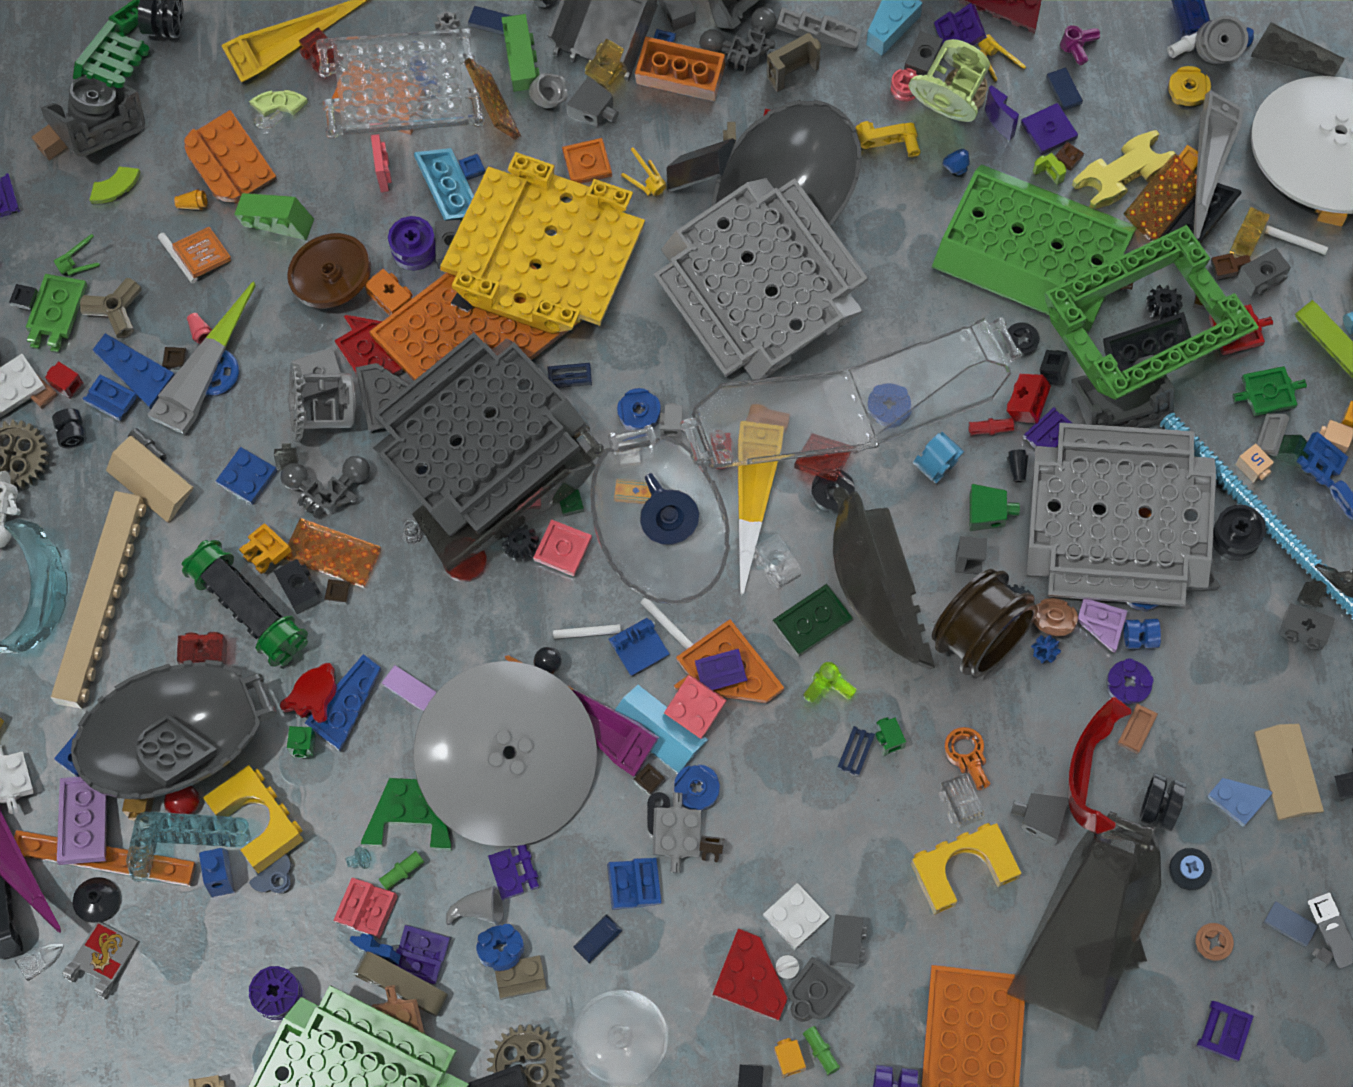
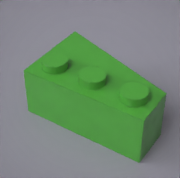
(274, 214)

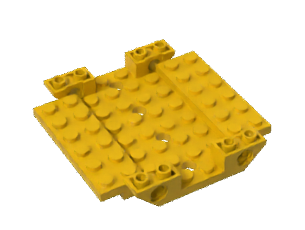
(507, 234)

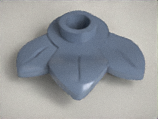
(267, 878)

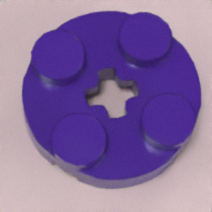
(1129, 669)

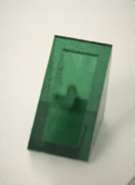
(1291, 449)

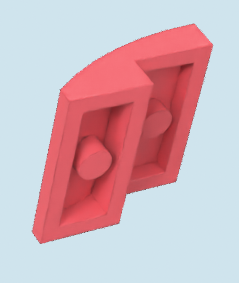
(365, 908)

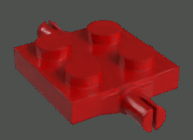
(1250, 340)

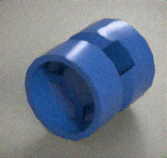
(1149, 631)

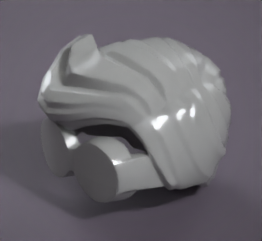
(548, 90)

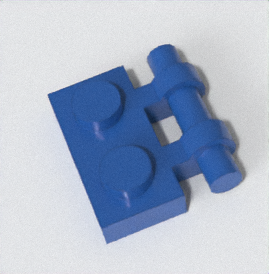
(1324, 453)

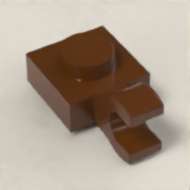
(1227, 265)

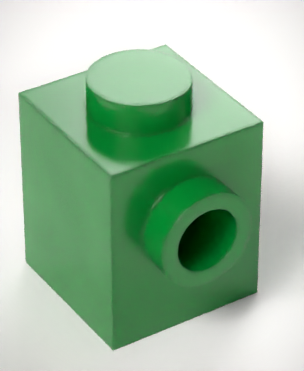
(301, 741)

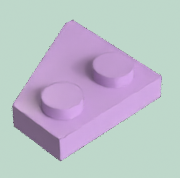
(1102, 622)

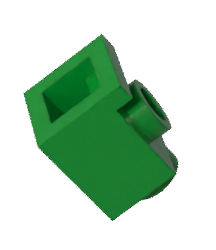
(890, 735)

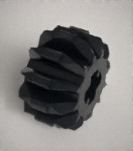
(1163, 302)
(529, 543)

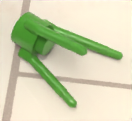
(65, 262)

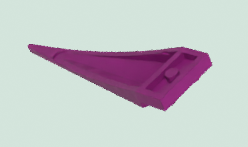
(19, 876)

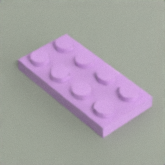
(81, 823)

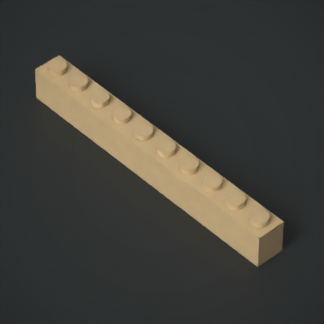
(98, 600)

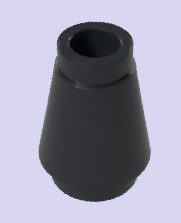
(1017, 464)

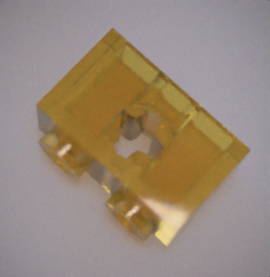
(604, 74)
(1249, 232)

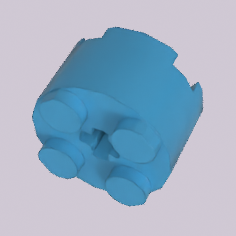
(938, 457)

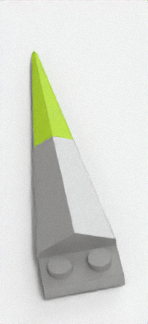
(185, 392)

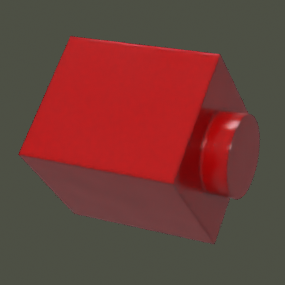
(64, 379)

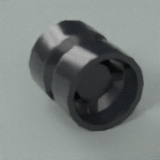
(69, 428)

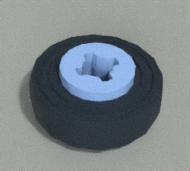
(1184, 875)

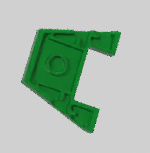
(404, 805)

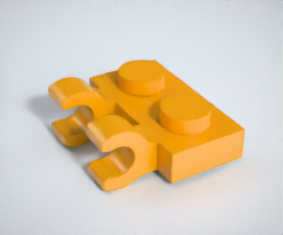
(270, 545)

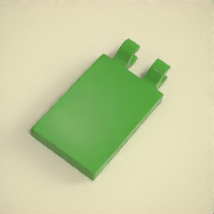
(55, 310)

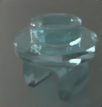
(360, 858)

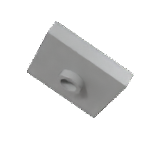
(319, 363)

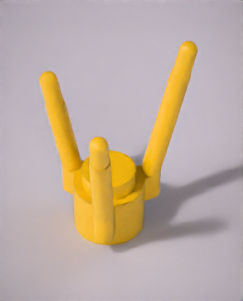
(991, 47)
(654, 183)

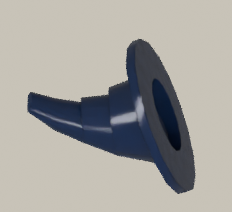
(668, 514)

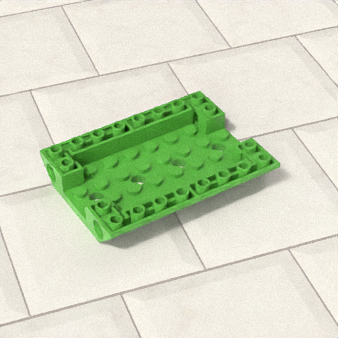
(1025, 263)

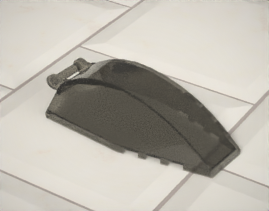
(877, 577)

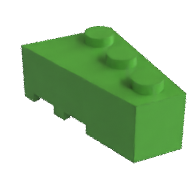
(519, 52)

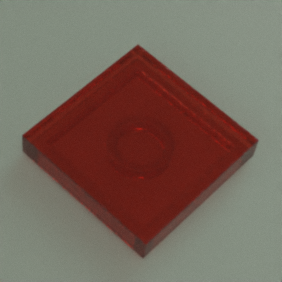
(825, 466)

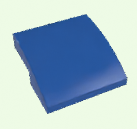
(634, 883)

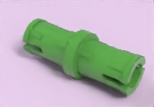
(401, 870)
(821, 1050)

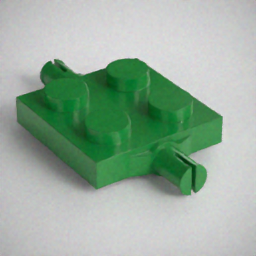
(1269, 391)

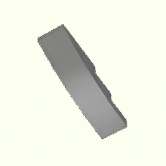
(825, 29)

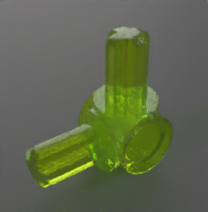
(820, 683)

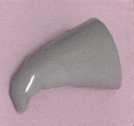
(483, 904)

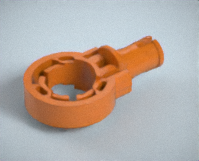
(976, 756)

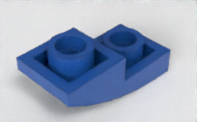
(368, 943)

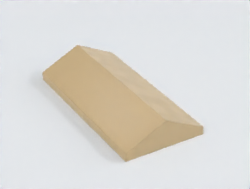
(149, 478)
(1288, 771)

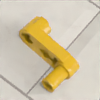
(888, 135)

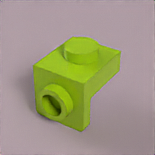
(1052, 166)

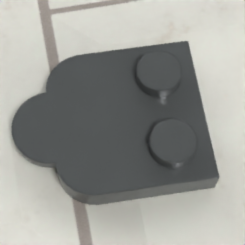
(815, 992)

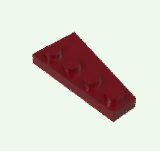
(1017, 11)

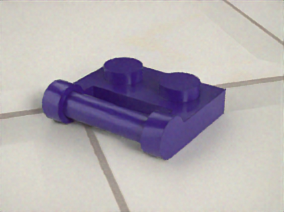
(1232, 1035)

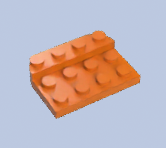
(227, 159)

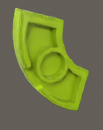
(118, 184)

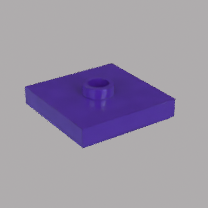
(1049, 128)

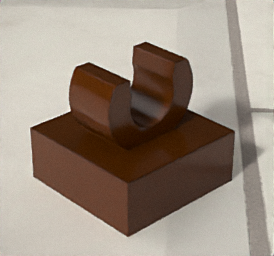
(1069, 156)

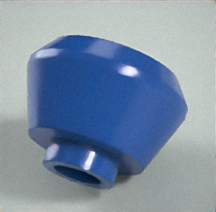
(957, 161)

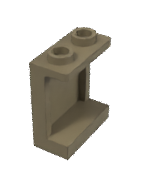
(791, 57)

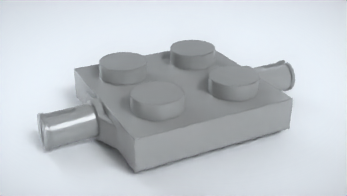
(676, 832)

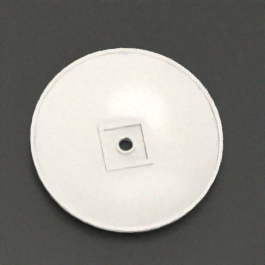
(1299, 144)

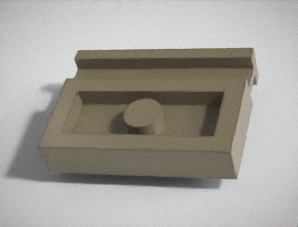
(522, 979)

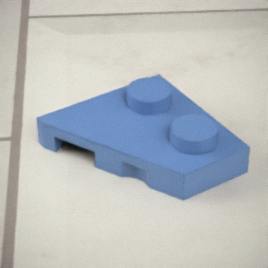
(1238, 799)

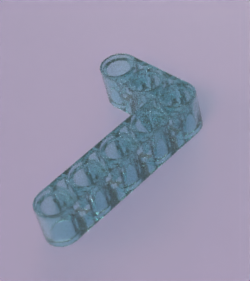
(180, 834)

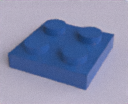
(246, 475)

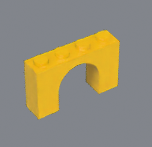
(280, 834)
(985, 843)

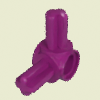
(1074, 40)

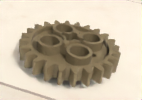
(32, 458)
(523, 1042)

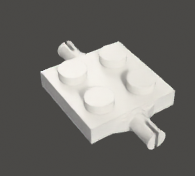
(13, 779)

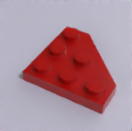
(750, 978)

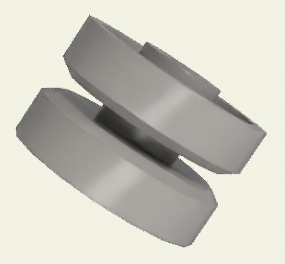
(1221, 40)

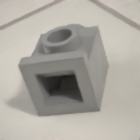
(670, 421)

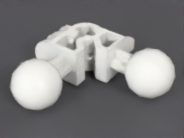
(8, 497)

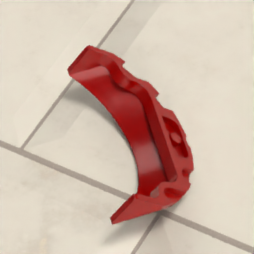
(1080, 766)

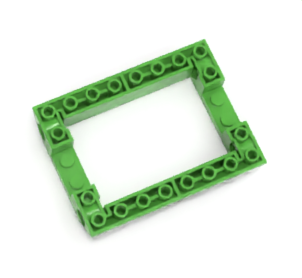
(1191, 260)

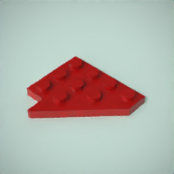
(361, 349)

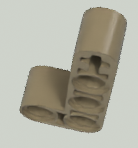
(407, 986)

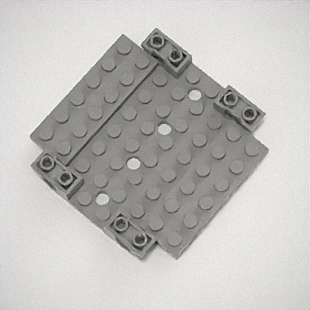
(728, 298)
(1120, 552)

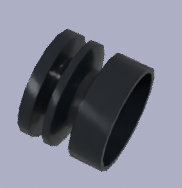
(162, 17)

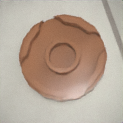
(1055, 617)

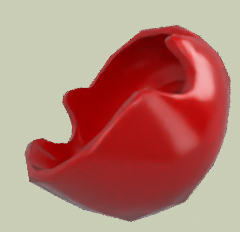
(182, 801)

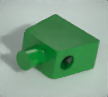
(989, 508)

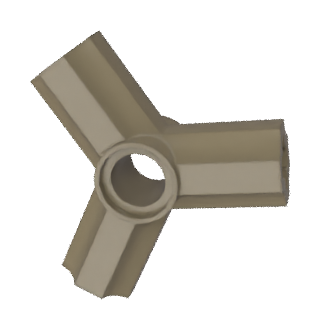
(118, 316)

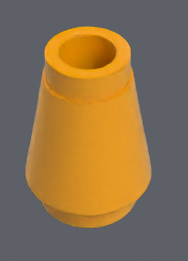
(192, 200)

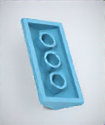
(445, 182)
(675, 743)

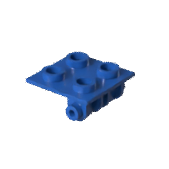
(639, 646)

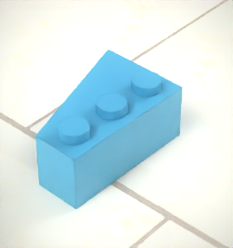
(891, 22)

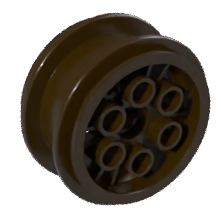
(984, 622)

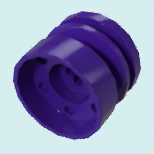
(288, 990)

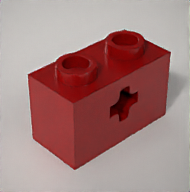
(1028, 398)

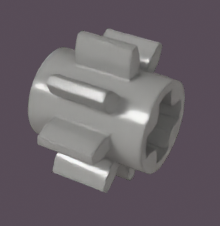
(447, 21)

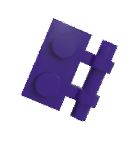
(506, 874)

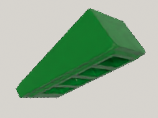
(119, 16)

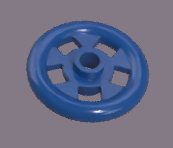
(227, 382)

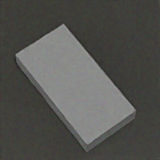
(1272, 433)

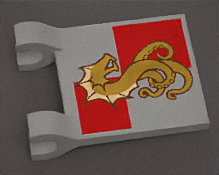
(101, 957)

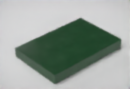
(812, 620)

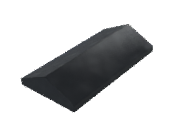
(699, 165)
(1221, 201)
(1146, 340)

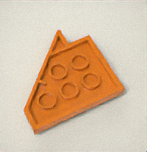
(760, 683)

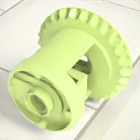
(953, 100)

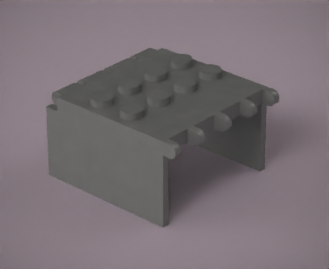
(586, 23)

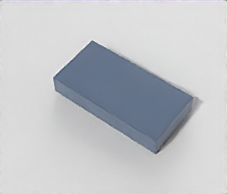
(1290, 924)

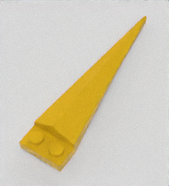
(261, 49)

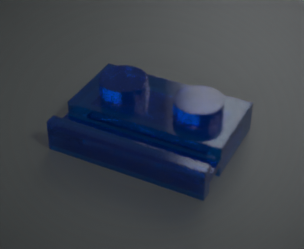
(1190, 14)

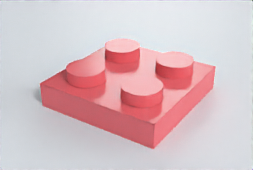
(381, 163)
(562, 547)
(695, 706)

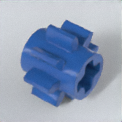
(1046, 648)

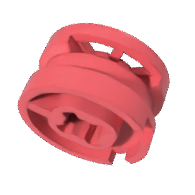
(900, 84)

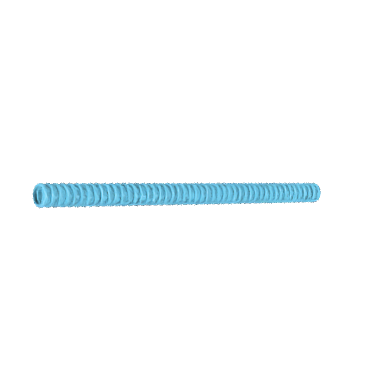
(1273, 525)

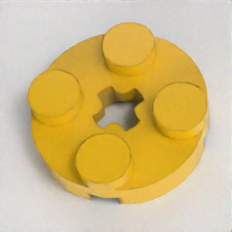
(1185, 96)

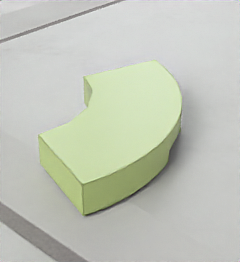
(283, 101)

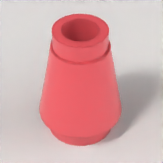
(198, 328)

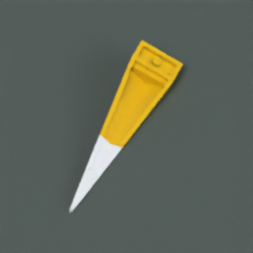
(753, 495)

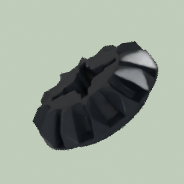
(1032, 336)

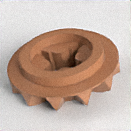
(1225, 940)

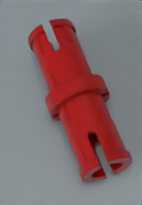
(991, 426)

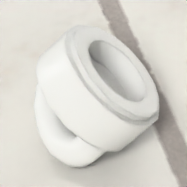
(787, 967)

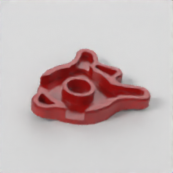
(312, 693)

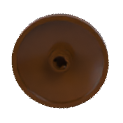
(329, 270)

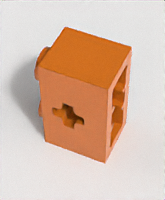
(387, 291)

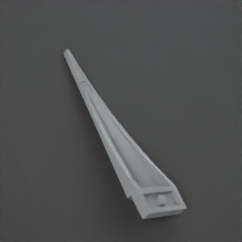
(1217, 133)

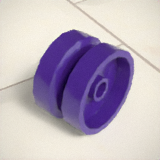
(412, 243)

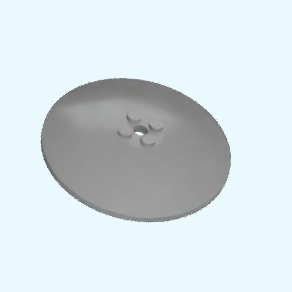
(463, 760)

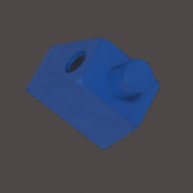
(217, 869)

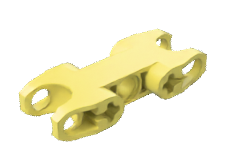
(1111, 178)

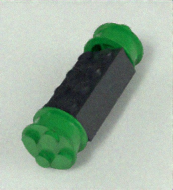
(214, 570)

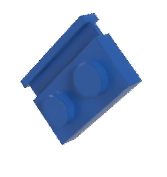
(110, 397)

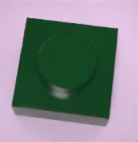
(572, 504)

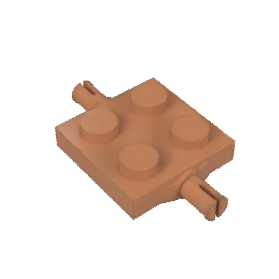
(402, 1010)

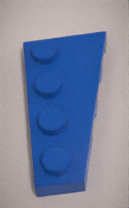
(134, 369)
(347, 703)

